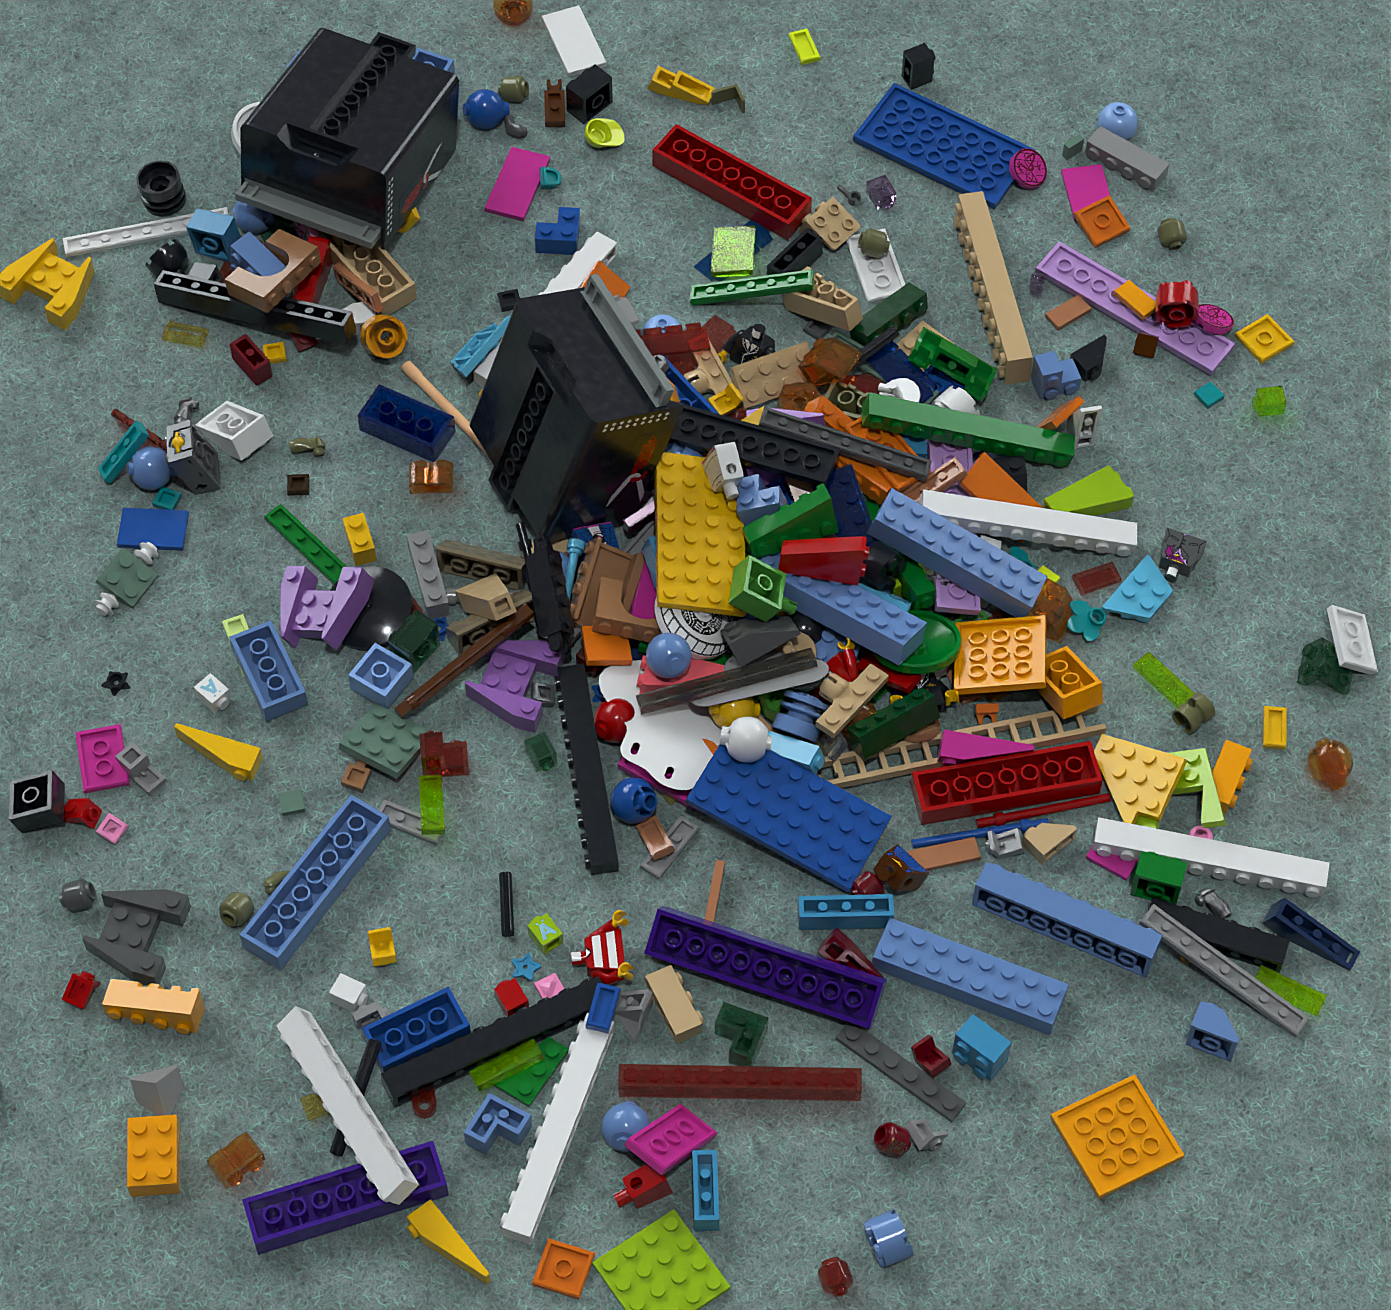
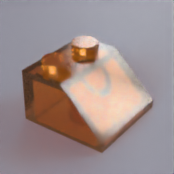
(828, 361)
(1054, 604)

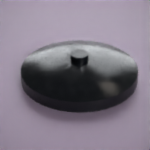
(384, 611)

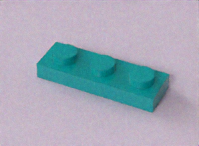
(123, 451)

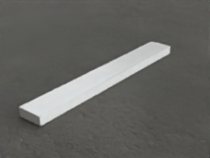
(129, 235)

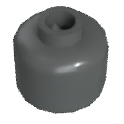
(77, 895)

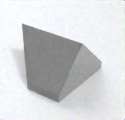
(633, 1010)
(158, 1089)

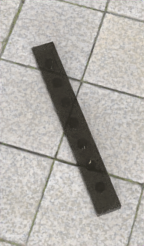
(726, 681)

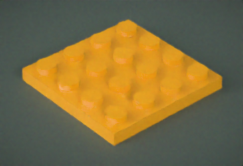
(1001, 655)
(1117, 1136)

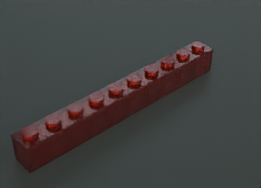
(740, 1082)

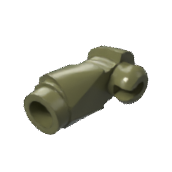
(302, 445)

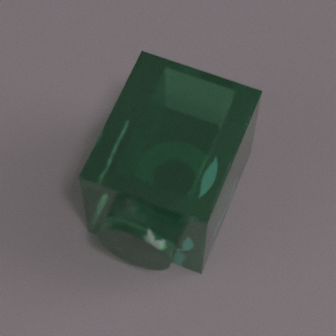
(540, 752)

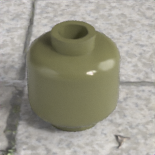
(513, 89)
(1172, 233)
(873, 243)
(236, 909)

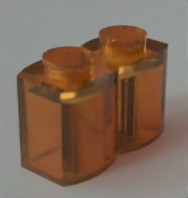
(431, 477)
(236, 1160)

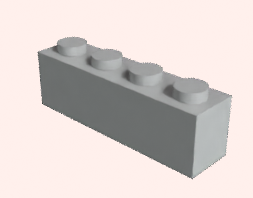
(1126, 158)
(428, 574)

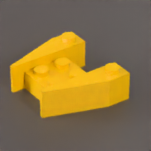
(50, 279)

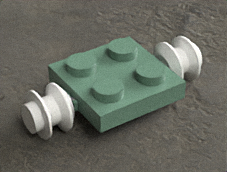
(126, 578)

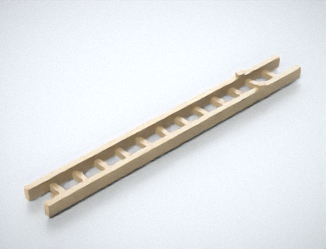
(930, 762)

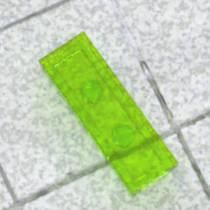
(1163, 679)
(431, 804)
(1292, 991)
(506, 1065)

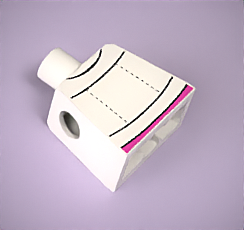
(724, 469)

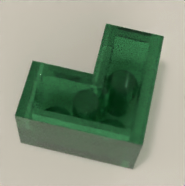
(744, 1029)

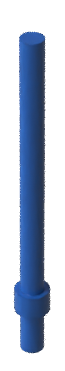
(1023, 825)

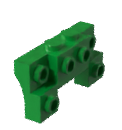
(953, 361)

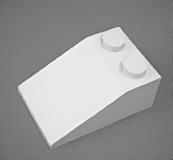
(235, 429)

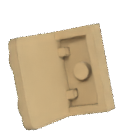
(831, 223)

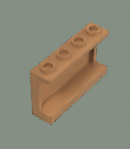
(606, 562)

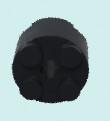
(882, 567)

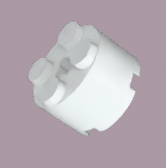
(957, 400)

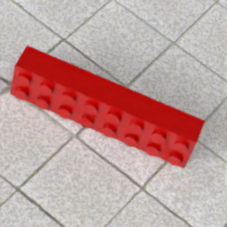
(731, 181)
(1006, 782)

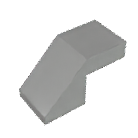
(138, 768)

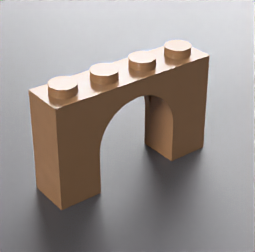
(268, 291)
(614, 620)

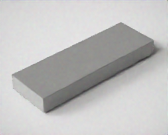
(407, 821)
(680, 836)

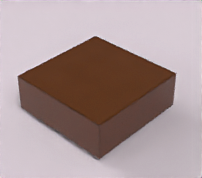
(1146, 344)

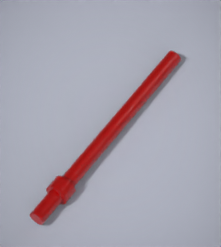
(1000, 819)

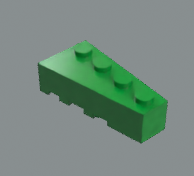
(804, 519)

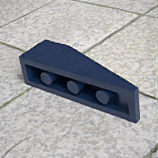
(1305, 931)

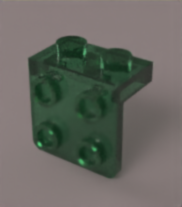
(1322, 664)

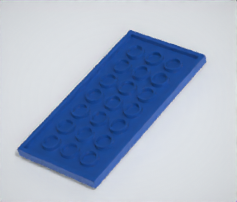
(940, 144)
(791, 813)

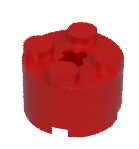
(1177, 304)

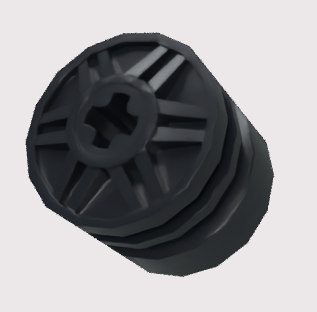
(161, 188)

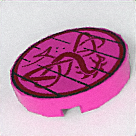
(1028, 168)
(1214, 319)

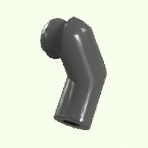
(514, 129)

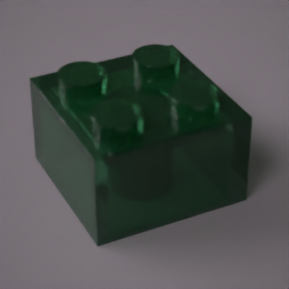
(415, 639)

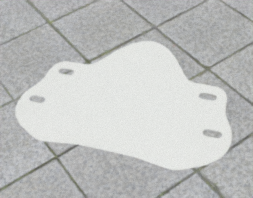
(665, 736)

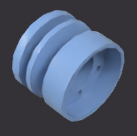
(800, 716)

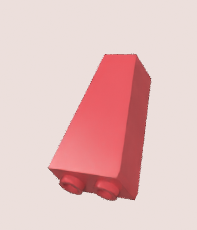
(698, 668)

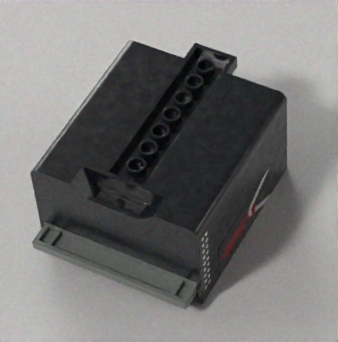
(350, 137)
(573, 412)

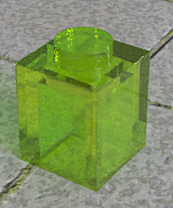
(1269, 401)

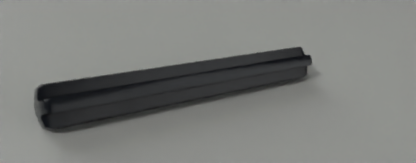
(869, 350)
(361, 1080)

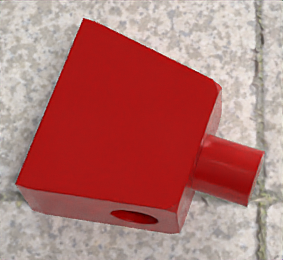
(651, 1187)

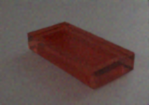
(1096, 578)

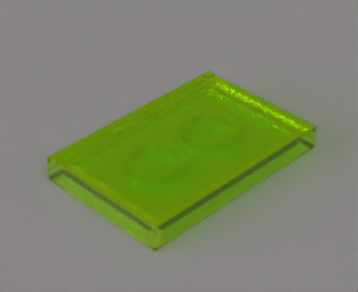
(733, 251)

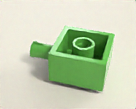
(759, 589)

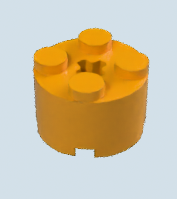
(393, 342)

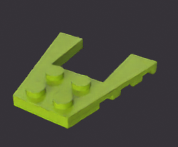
(1194, 778)

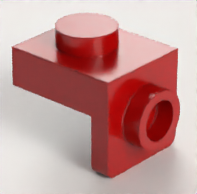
(82, 811)

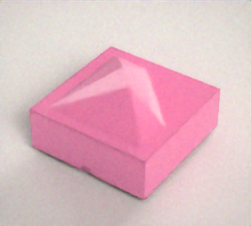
(112, 829)
(549, 986)

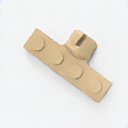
(710, 374)
(847, 698)

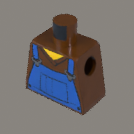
(900, 870)

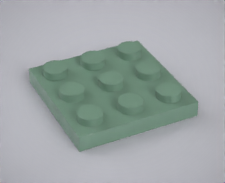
(384, 741)

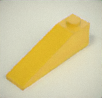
(231, 755)
(438, 1234)

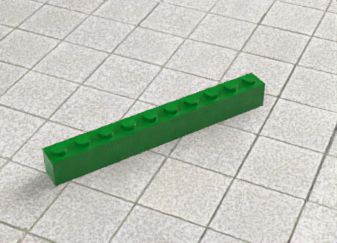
(967, 430)

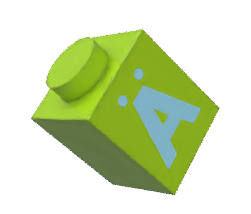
(545, 933)

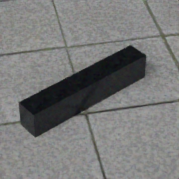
(1229, 937)

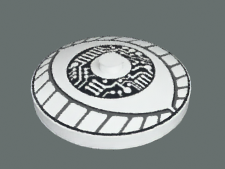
(697, 628)

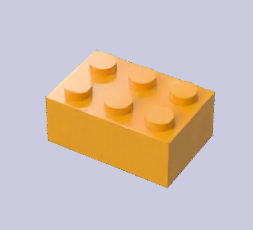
(1070, 684)
(153, 1155)

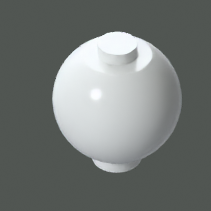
(746, 739)

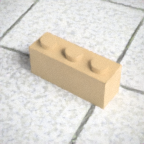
(674, 1004)

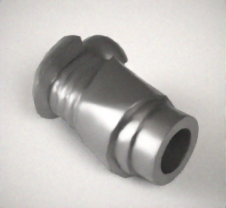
(185, 409)
(1217, 904)

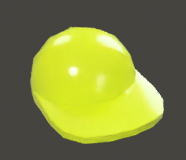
(603, 133)

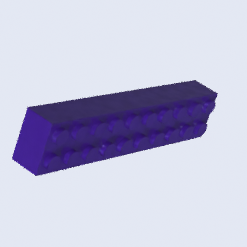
(765, 966)

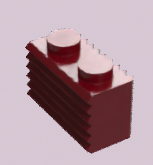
(251, 359)

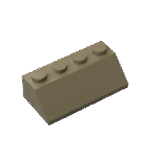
(478, 563)
(471, 629)

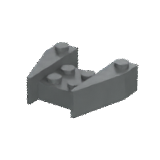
(132, 929)

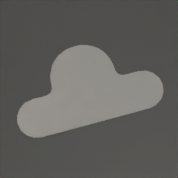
(783, 682)

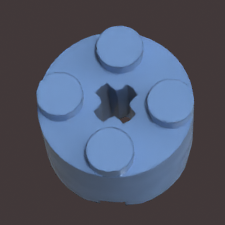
(888, 1238)

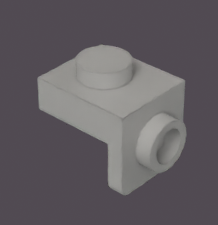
(1005, 843)
(368, 1013)
(923, 1135)

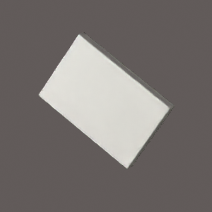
(1352, 640)

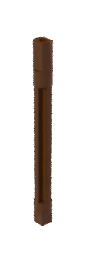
(464, 661)

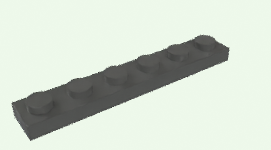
(901, 1071)

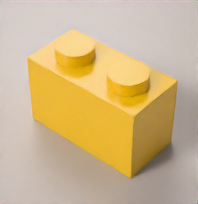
(359, 539)

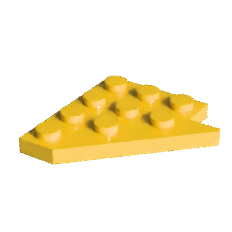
(1138, 777)

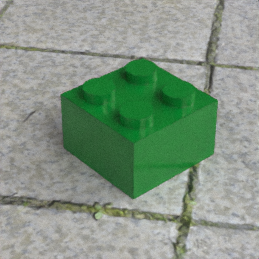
(1158, 877)

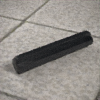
(506, 904)

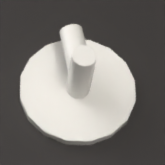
(900, 388)

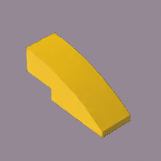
(680, 86)

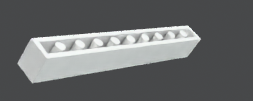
(570, 277)
(1034, 523)
(1214, 857)
(347, 1106)
(556, 1133)

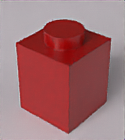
(510, 997)

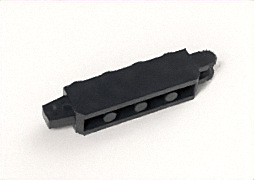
(550, 595)

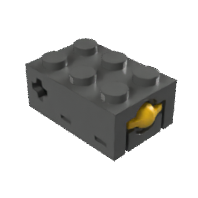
(192, 457)

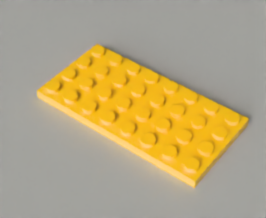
(695, 538)

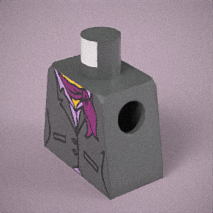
(1180, 554)

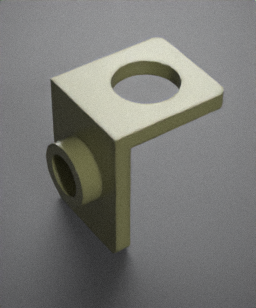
(728, 93)

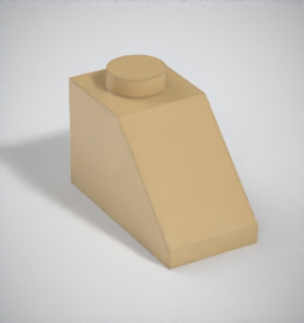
(1048, 840)

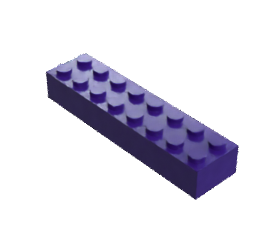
(336, 1201)

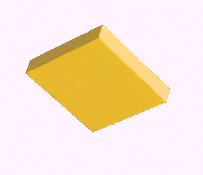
(1264, 339)

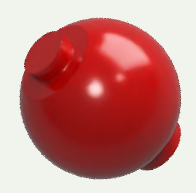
(610, 719)

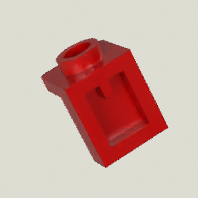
(80, 989)

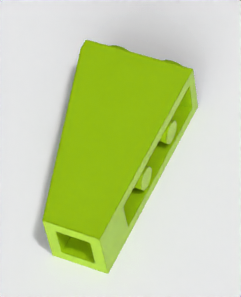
(1093, 495)

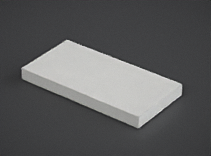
(573, 40)
(877, 276)

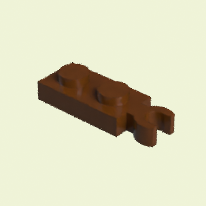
(554, 105)

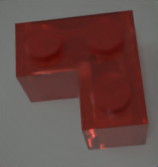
(441, 757)

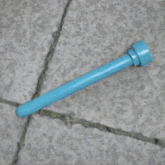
(575, 548)

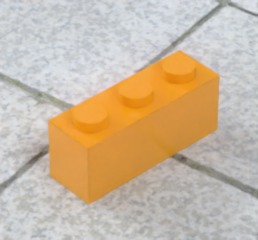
(1228, 772)

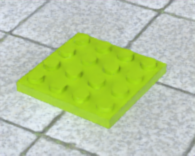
(661, 1269)

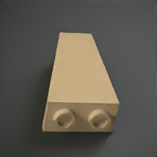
(486, 598)

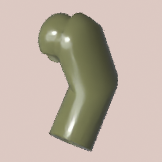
(273, 880)

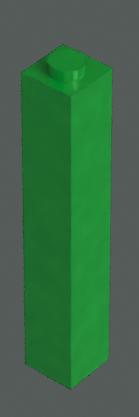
(913, 579)

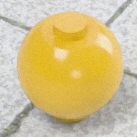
(727, 712)

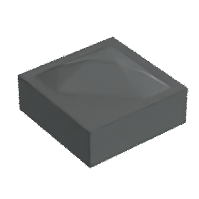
(544, 693)

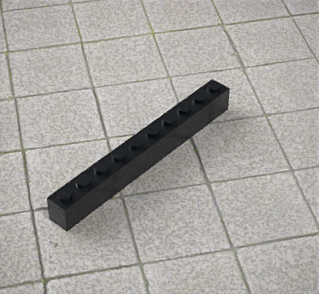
(287, 315)
(588, 770)
(466, 1053)

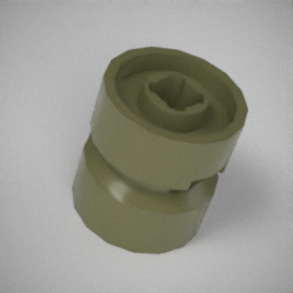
(1194, 712)

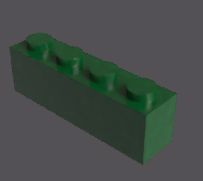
(894, 311)
(893, 722)

